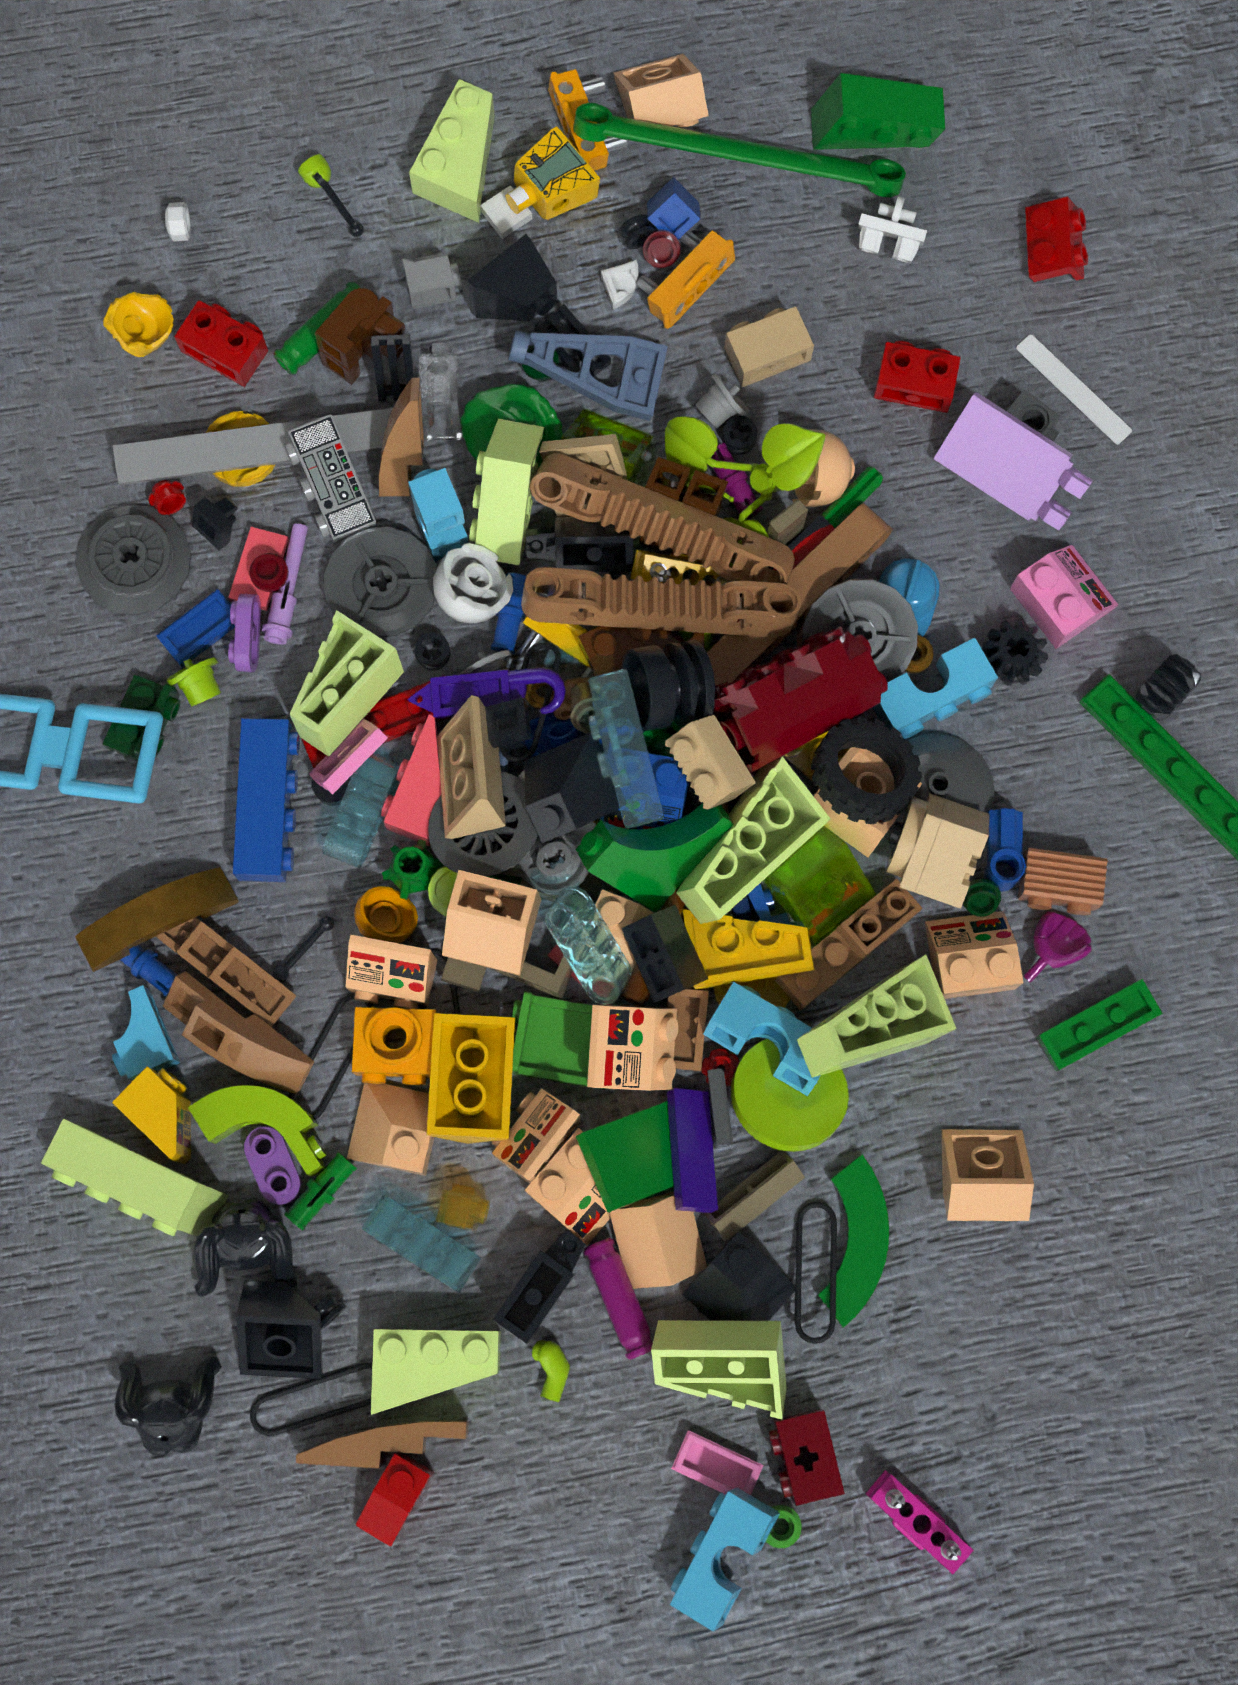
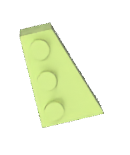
(456, 152)
(505, 490)
(723, 1359)
(427, 1362)

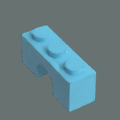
(438, 512)
(965, 677)
(748, 1016)
(703, 1588)

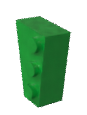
(876, 114)

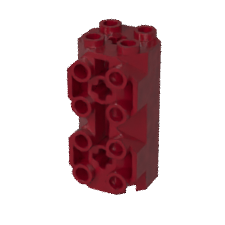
(798, 695)

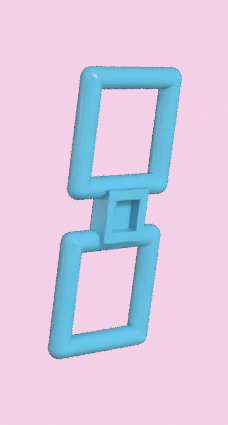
(63, 748)

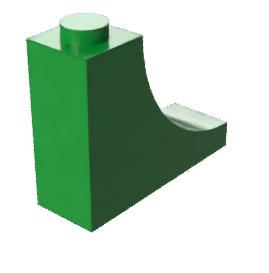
(653, 860)

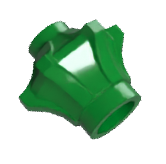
(407, 858)

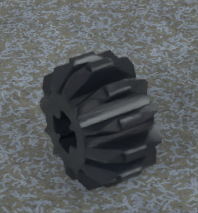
(1021, 665)
(1168, 686)

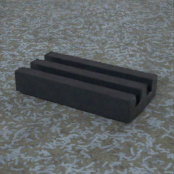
(565, 314)
(391, 340)

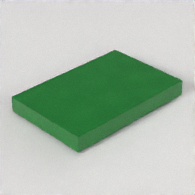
(630, 1156)

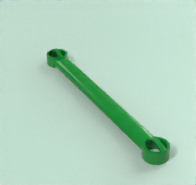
(738, 150)

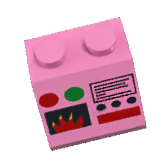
(1062, 595)

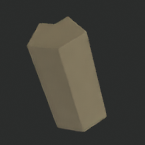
(755, 1195)

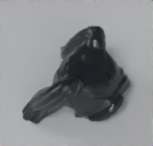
(242, 1239)
(168, 1411)

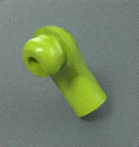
(555, 1365)

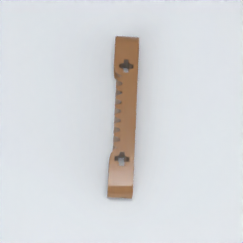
(659, 520)
(660, 604)

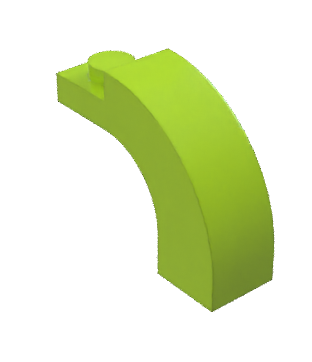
(245, 1105)

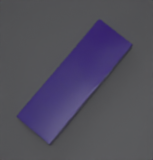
(692, 1150)

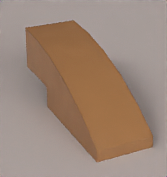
(402, 442)

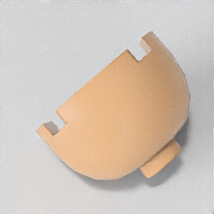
(830, 475)

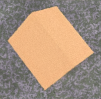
(658, 1242)

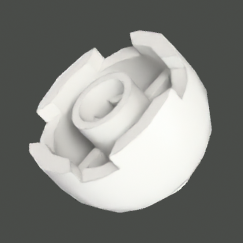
(471, 584)

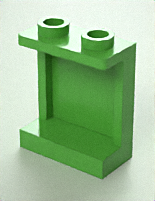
(552, 1039)

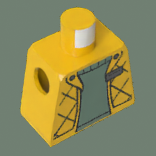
(552, 178)

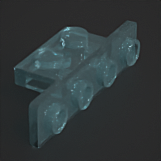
(624, 747)

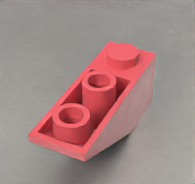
(418, 788)

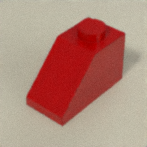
(394, 1498)

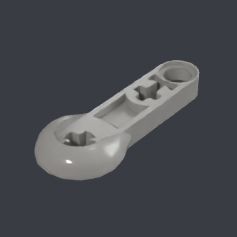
(536, 866)

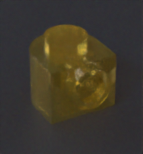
(462, 1208)

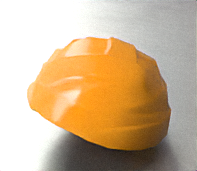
(385, 915)

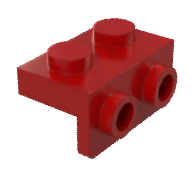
(1055, 240)

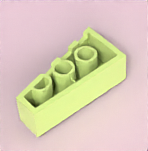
(768, 827)
(884, 1020)
(132, 1179)

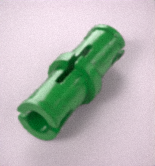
(300, 1211)

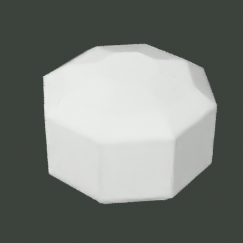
(178, 221)

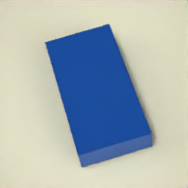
(198, 628)

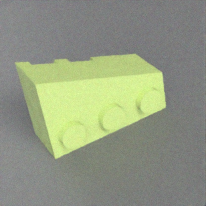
(344, 685)

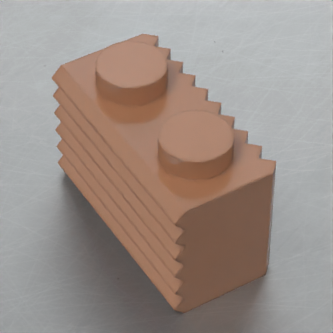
(1063, 881)

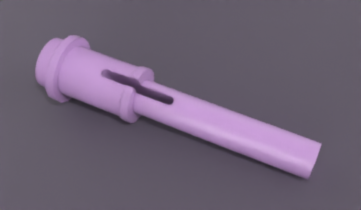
(279, 620)

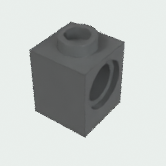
(1031, 409)

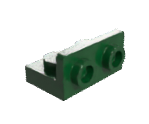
(148, 696)

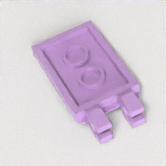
(1011, 462)

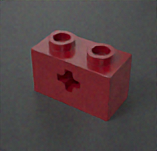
(823, 1476)

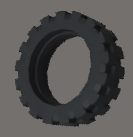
(849, 798)

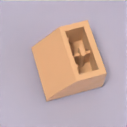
(490, 922)

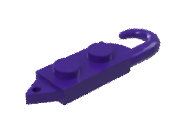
(448, 693)

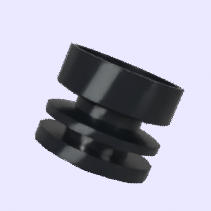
(671, 683)

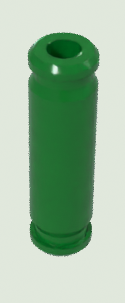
(302, 343)

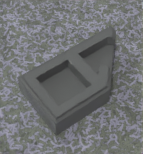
(719, 1108)

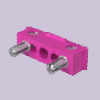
(891, 1494)

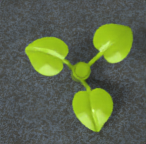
(787, 450)

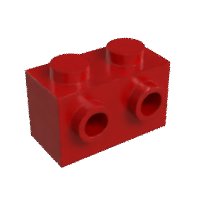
(222, 342)
(917, 376)

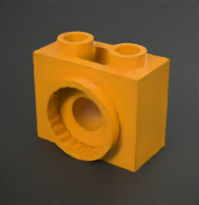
(376, 1061)

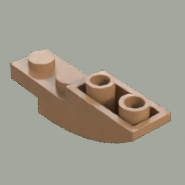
(851, 943)
(237, 1042)

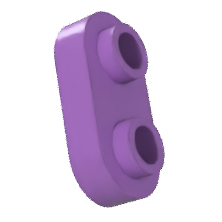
(246, 616)
(272, 1165)

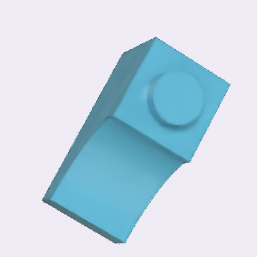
(145, 1040)

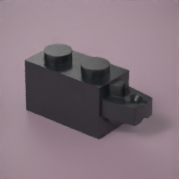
(581, 546)
(540, 1287)

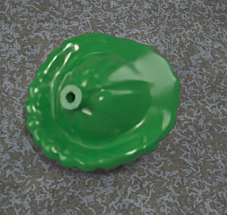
(509, 403)

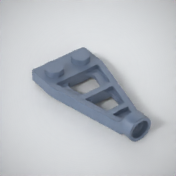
(639, 376)

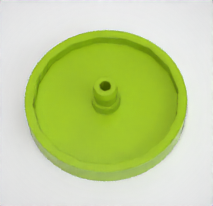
(780, 1113)

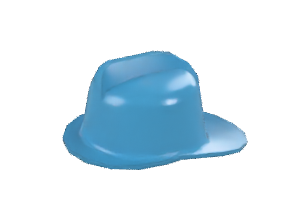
(917, 585)

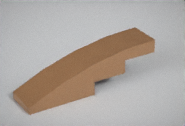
(229, 969)
(691, 1020)
(368, 1446)

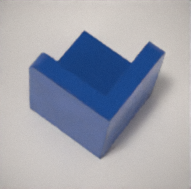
(673, 209)

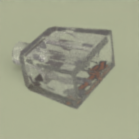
(440, 386)

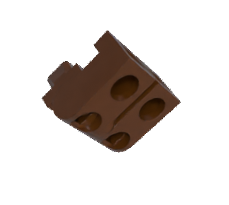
(349, 329)
(676, 490)

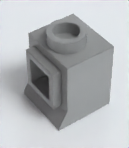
(431, 280)

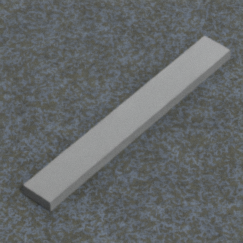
(236, 448)

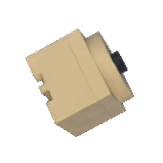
(938, 848)

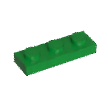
(1099, 1025)

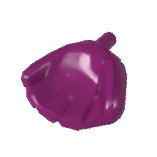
(1058, 943)

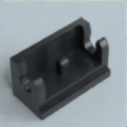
(664, 953)

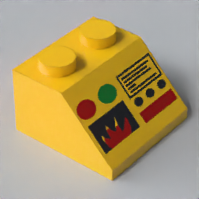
(160, 1111)

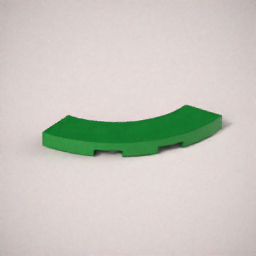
(866, 1240)

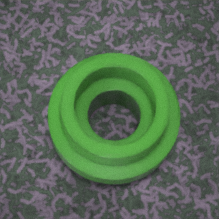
(794, 1528)

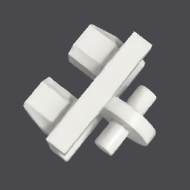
(875, 228)

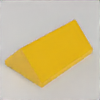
(471, 1078)

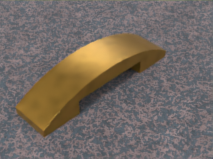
(154, 914)

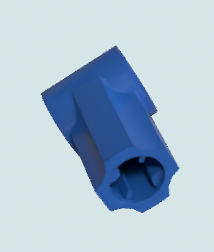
(1005, 846)

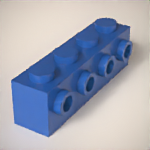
(264, 800)

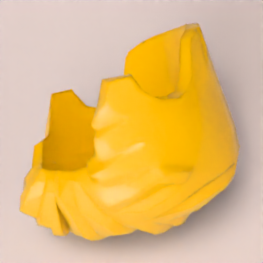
(139, 322)

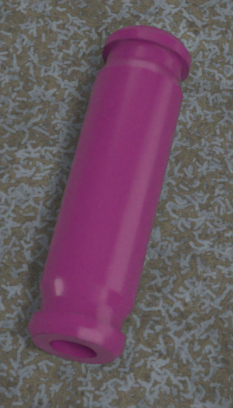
(619, 1298)

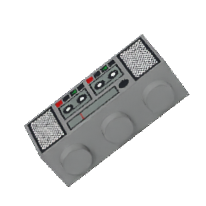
(330, 479)

